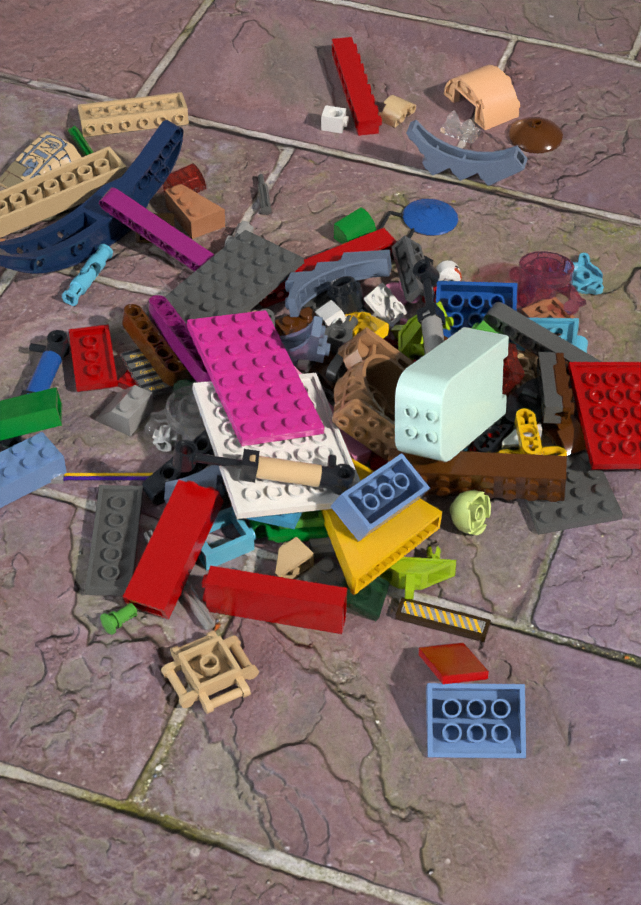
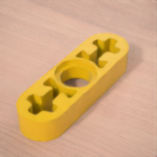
(530, 427)

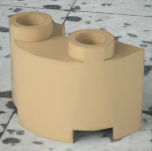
(396, 110)

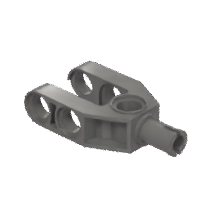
(336, 338)

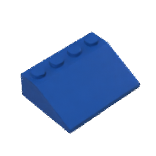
(472, 300)

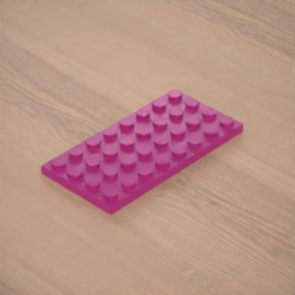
(254, 378)

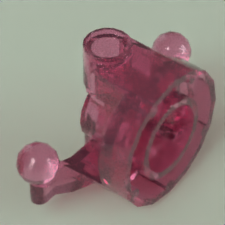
(543, 277)

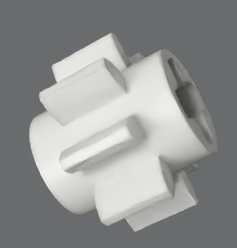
(165, 438)

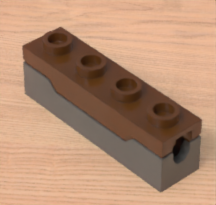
(554, 388)

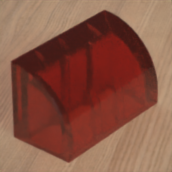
(188, 176)

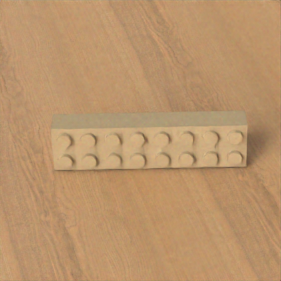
(57, 190)

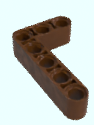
(153, 346)

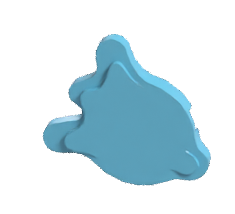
(587, 277)

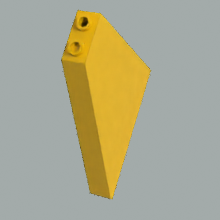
(383, 547)

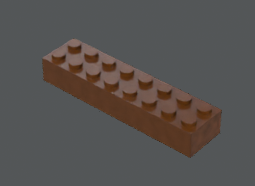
(493, 473)

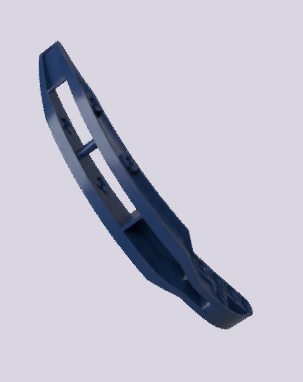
(89, 222)

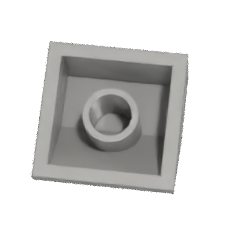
(127, 410)

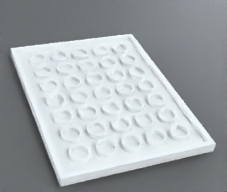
(270, 496)

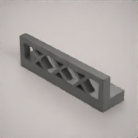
(406, 255)

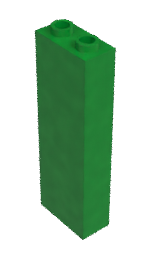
(30, 413)

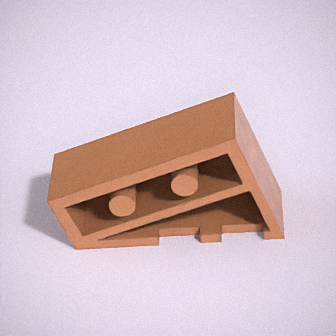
(194, 211)

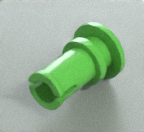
(115, 619)

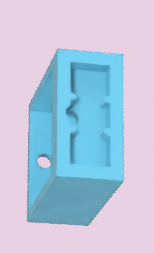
(232, 548)

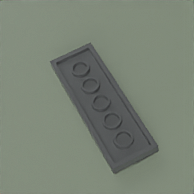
(114, 539)

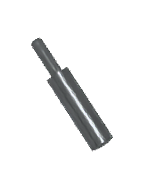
(263, 196)

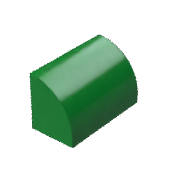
(354, 226)

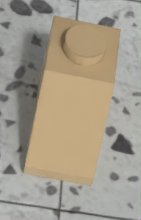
(293, 559)

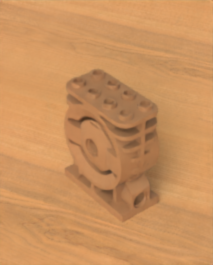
(368, 391)

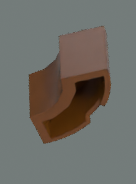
(565, 435)

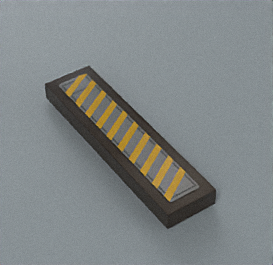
(443, 619)

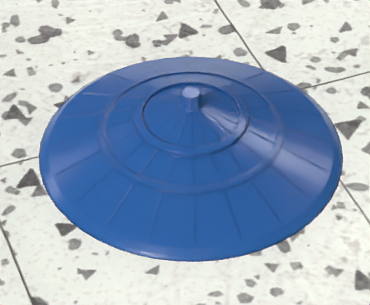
(430, 216)

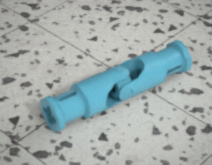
(87, 274)

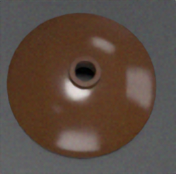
(536, 135)

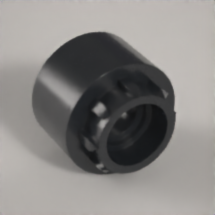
(346, 294)

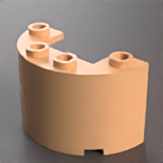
(490, 94)

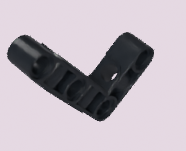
(155, 484)

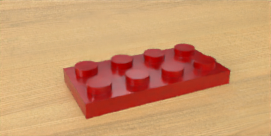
(93, 358)

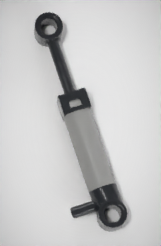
(429, 316)

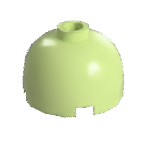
(470, 511)

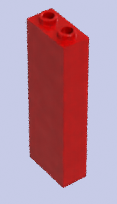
(173, 548)
(275, 599)

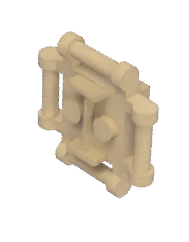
(209, 669)

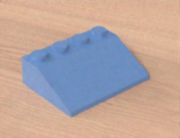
(475, 720)

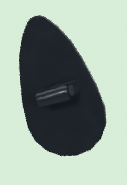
(524, 397)

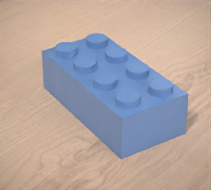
(28, 467)
(380, 497)

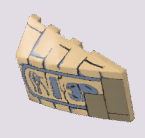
(38, 158)

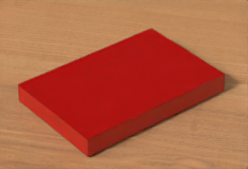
(453, 663)

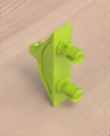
(411, 337)
(419, 573)

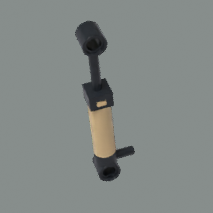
(252, 466)

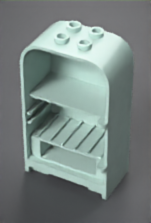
(451, 395)

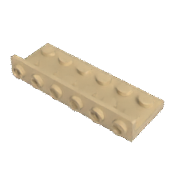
(132, 114)

